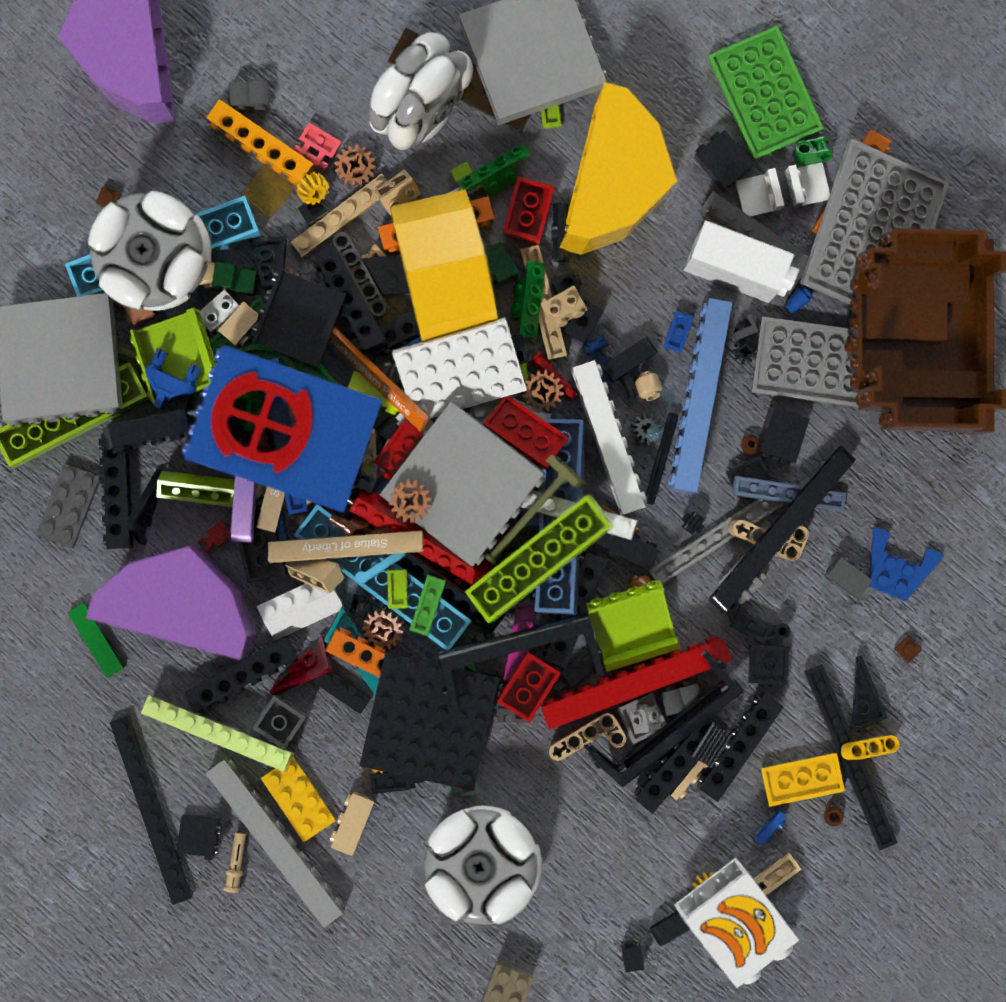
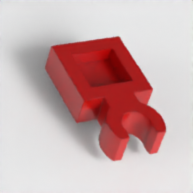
(217, 534)

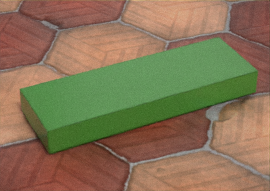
(427, 605)

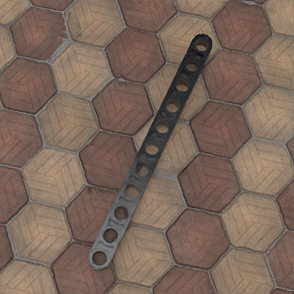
(781, 529)

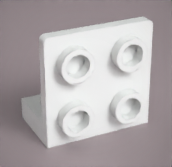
(807, 184)
(760, 194)

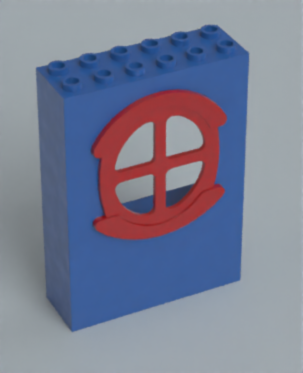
(323, 445)

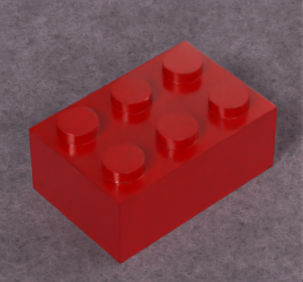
(528, 211)
(528, 686)

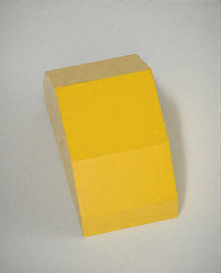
(620, 173)
(444, 264)

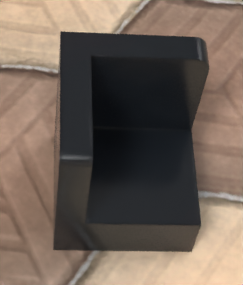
(312, 213)

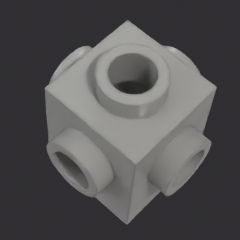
(645, 718)

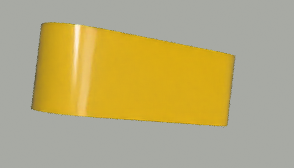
(862, 750)

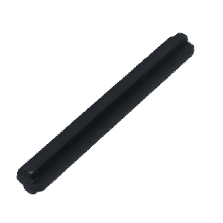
(661, 458)

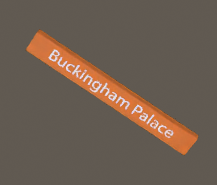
(378, 380)

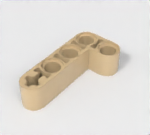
(797, 544)
(579, 732)

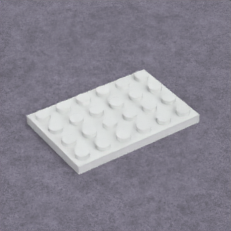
(461, 368)

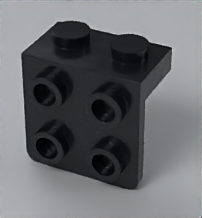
(199, 836)

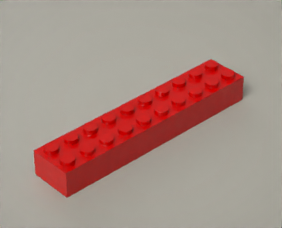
(632, 683)

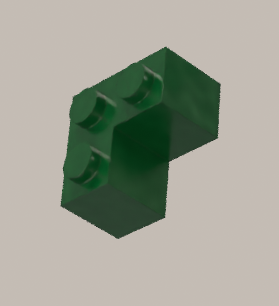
(500, 265)
(234, 279)

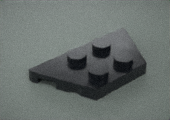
(388, 274)

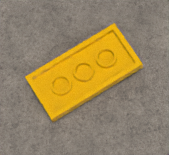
(802, 779)
(298, 800)

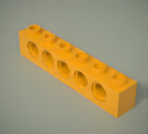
(223, 112)

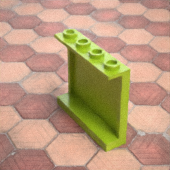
(183, 340)
(632, 625)

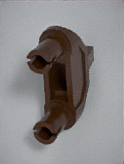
(354, 526)

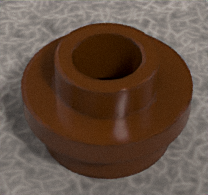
(744, 444)
(839, 816)

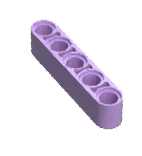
(243, 510)

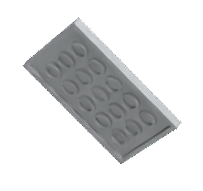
(803, 362)

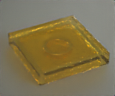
(268, 191)

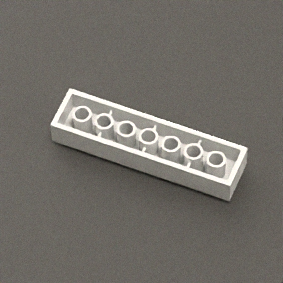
(608, 438)

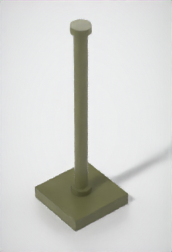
(565, 474)

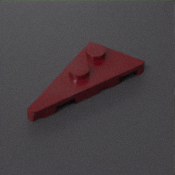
(310, 666)

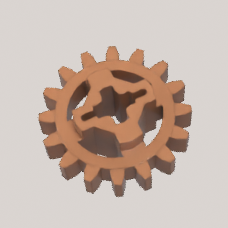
(358, 158)
(551, 389)
(400, 493)
(383, 621)

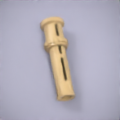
(239, 839)

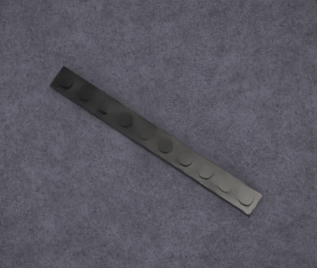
(854, 769)
(150, 810)

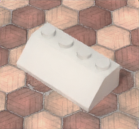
(298, 609)

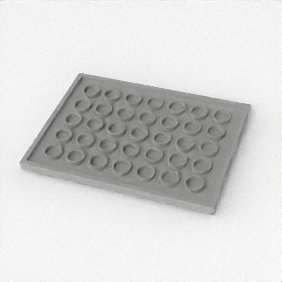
(865, 202)

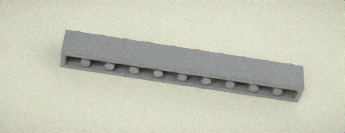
(275, 842)

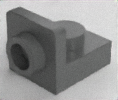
(743, 332)

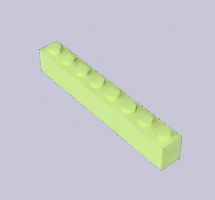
(217, 733)

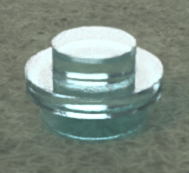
(653, 434)

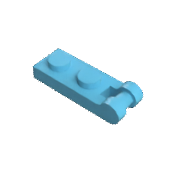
(377, 567)

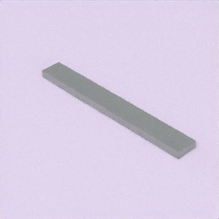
(710, 540)

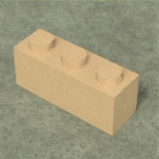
(317, 573)
(352, 823)

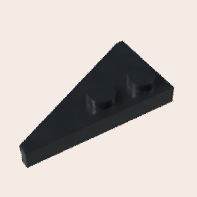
(866, 703)

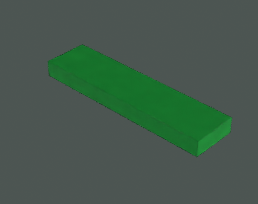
(96, 641)

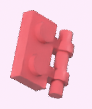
(320, 141)

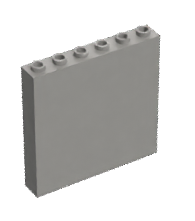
(532, 55)
(59, 360)
(471, 480)

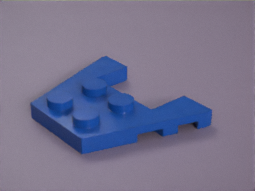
(894, 574)

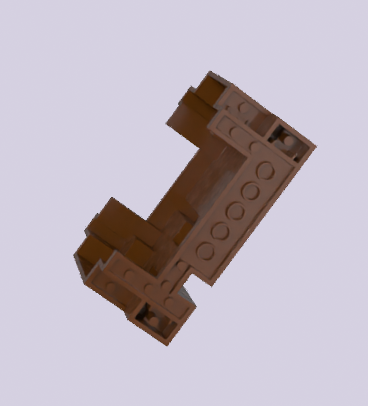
(926, 331)

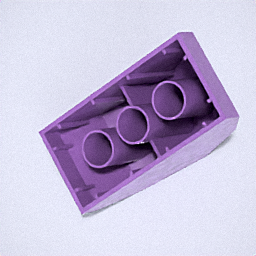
(123, 54)
(180, 600)

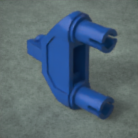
(166, 385)

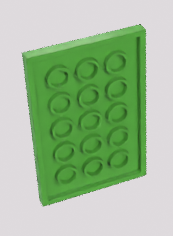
(765, 92)

